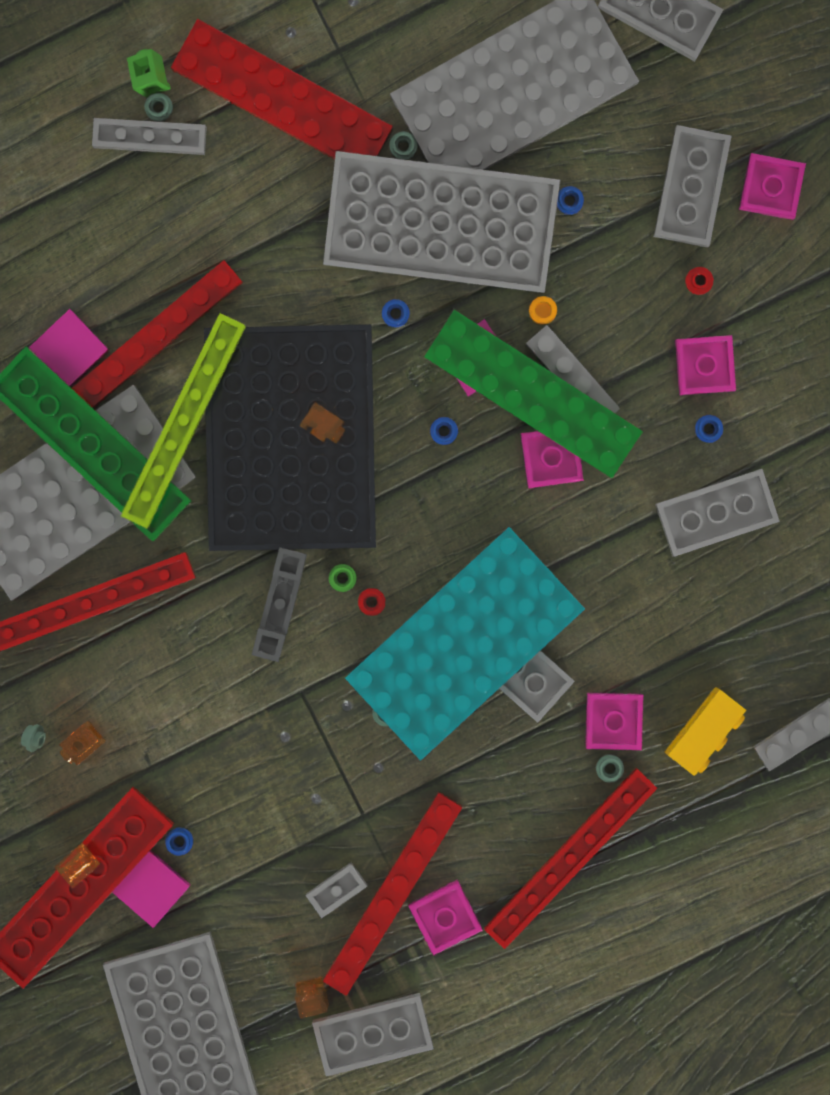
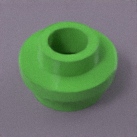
(333, 580)

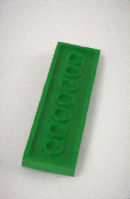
(533, 394)
(82, 436)

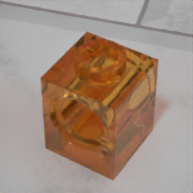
(77, 865)

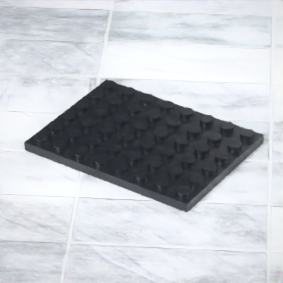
(269, 475)

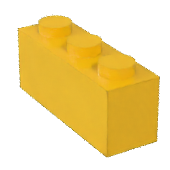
(706, 731)

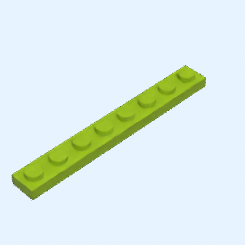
(183, 421)

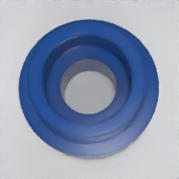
(572, 192)
(395, 304)
(717, 428)
(453, 430)
(177, 849)

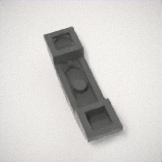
(279, 604)

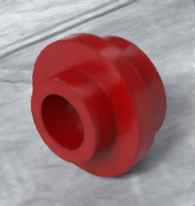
(691, 284)
(371, 592)

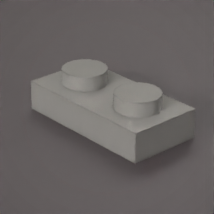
(336, 890)

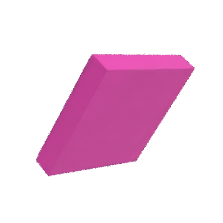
(772, 186)
(69, 348)
(705, 365)
(548, 461)
(614, 721)
(151, 888)
(445, 917)

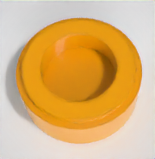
(542, 310)

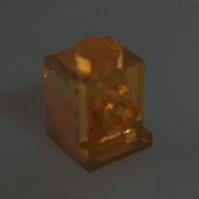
(323, 423)
(88, 737)
(311, 997)

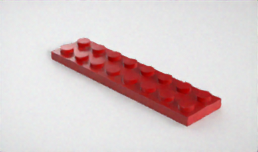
(278, 94)
(59, 909)

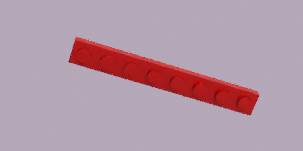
(158, 334)
(95, 600)
(570, 858)
(392, 893)

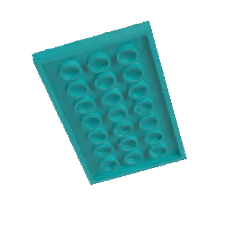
(464, 643)

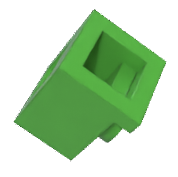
(147, 73)

